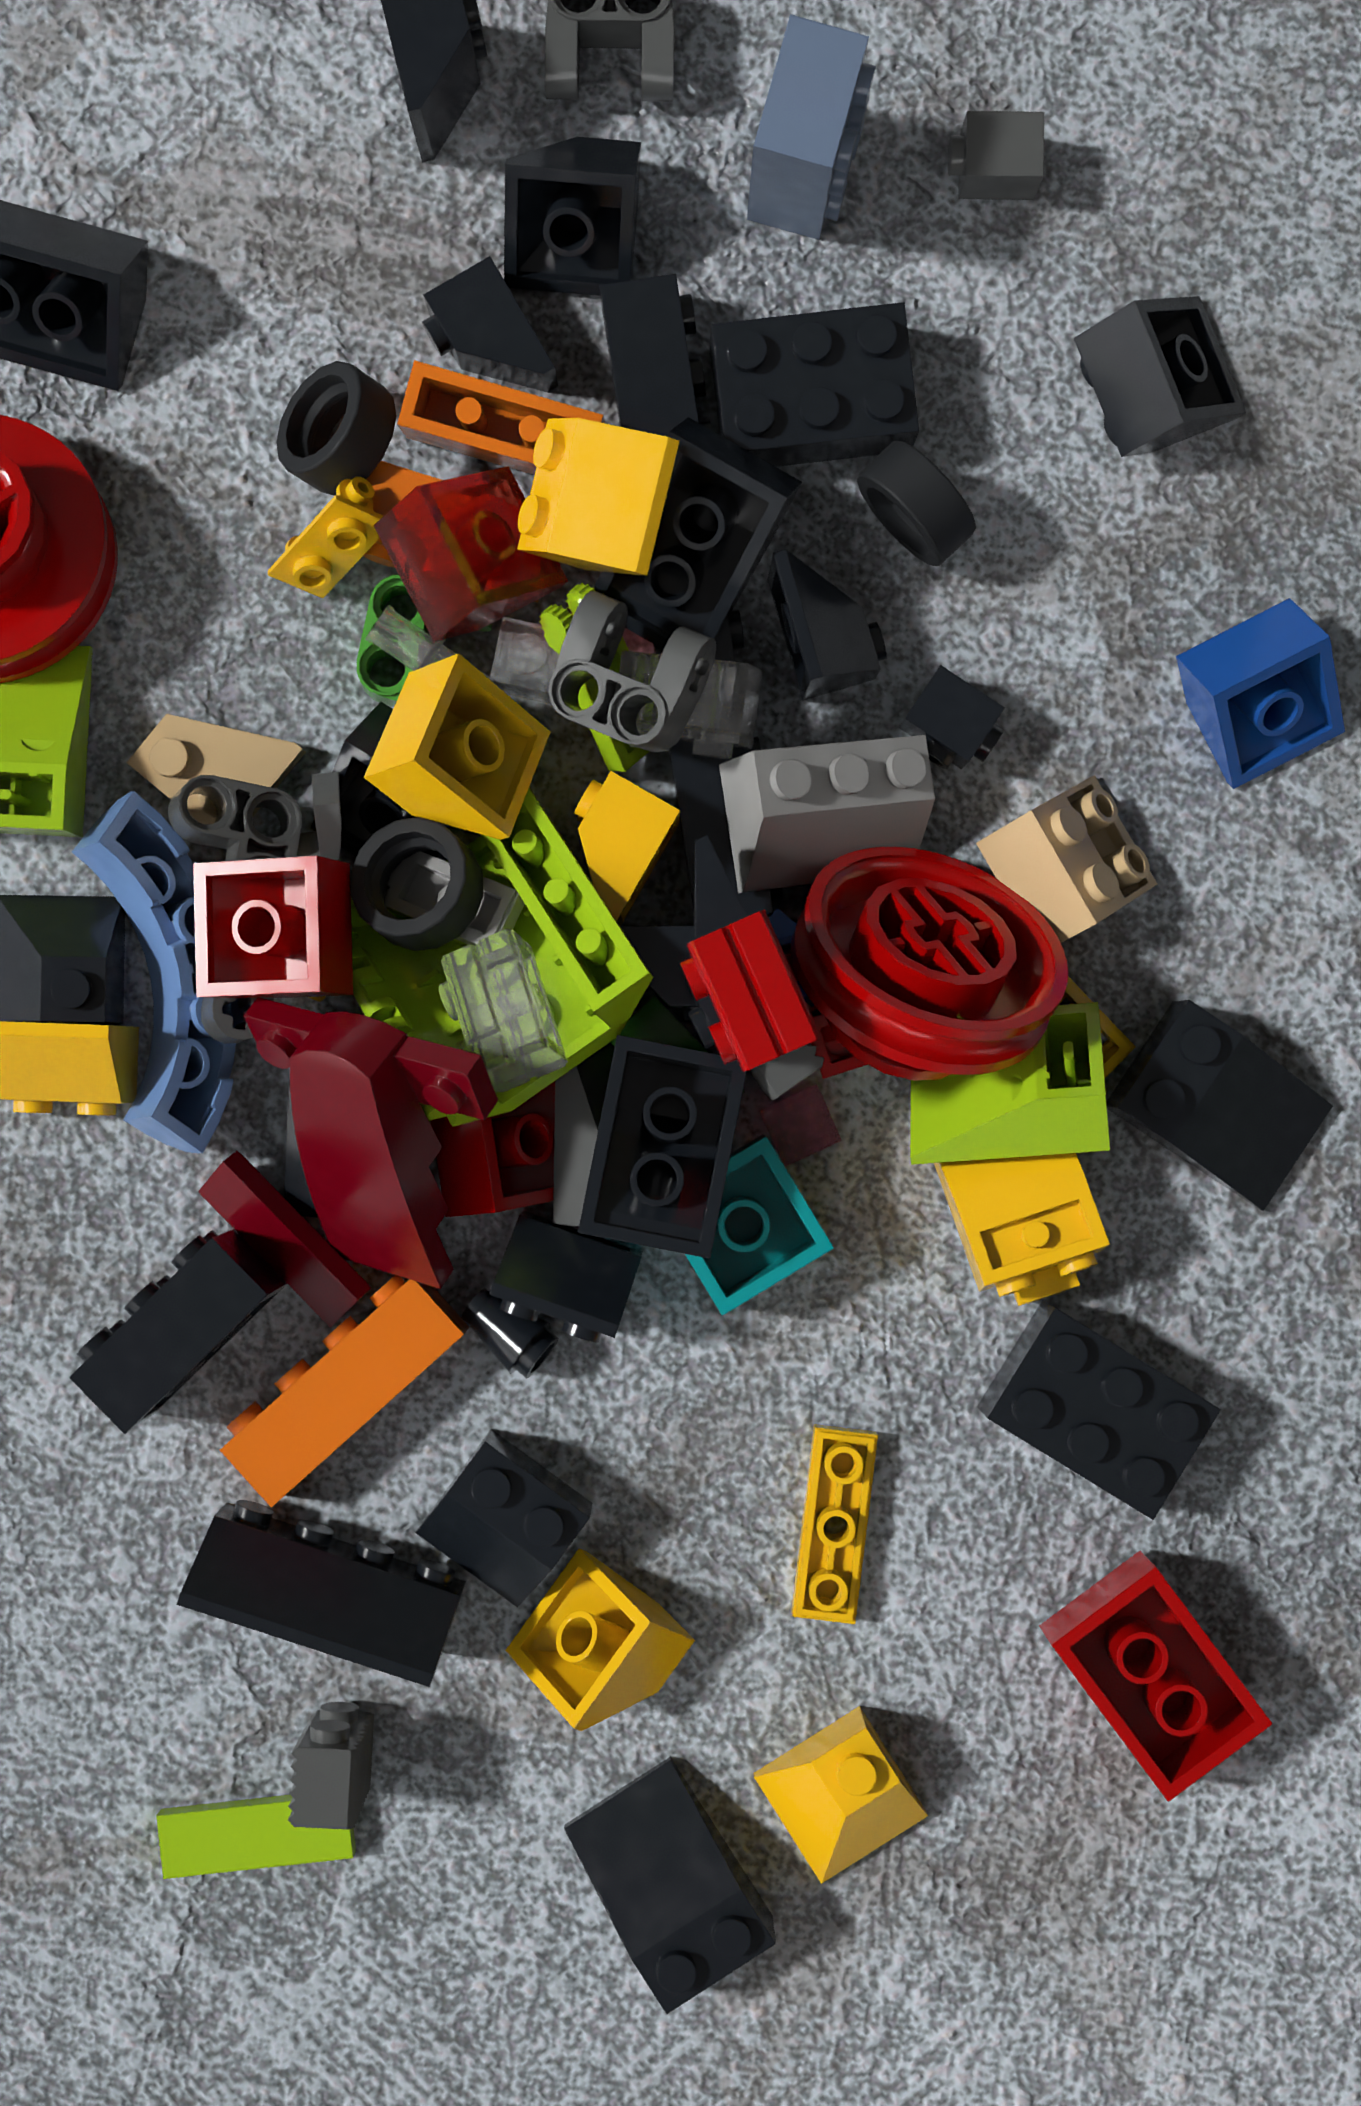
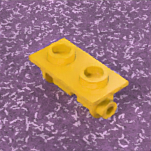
(331, 541)

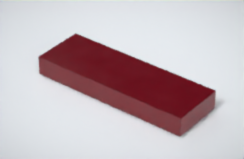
(284, 1238)

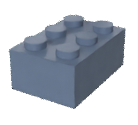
(809, 127)

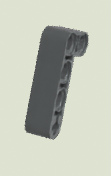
(237, 834)

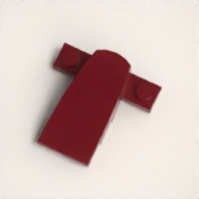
(366, 1132)

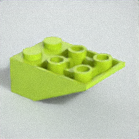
(46, 748)
(1030, 1109)

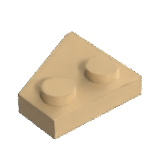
(191, 748)

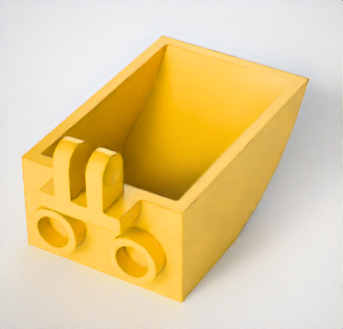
(1024, 1222)

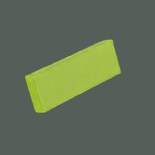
(243, 1837)

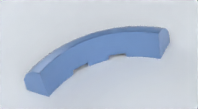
(154, 883)

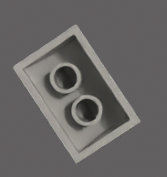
(814, 803)

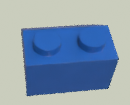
(1263, 691)

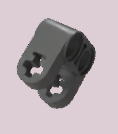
(609, 26)
(589, 654)

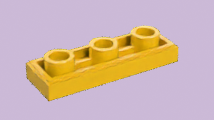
(841, 1487)

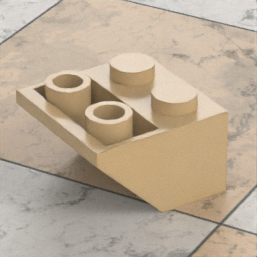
(1070, 859)

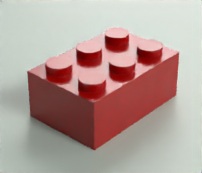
(1155, 1675)

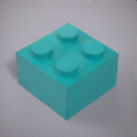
(760, 1229)

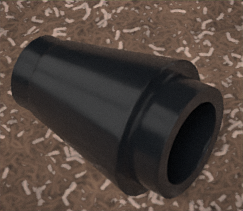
(513, 1340)

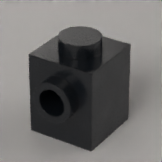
(955, 720)

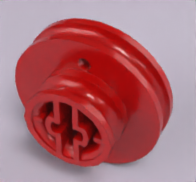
(53, 550)
(927, 963)

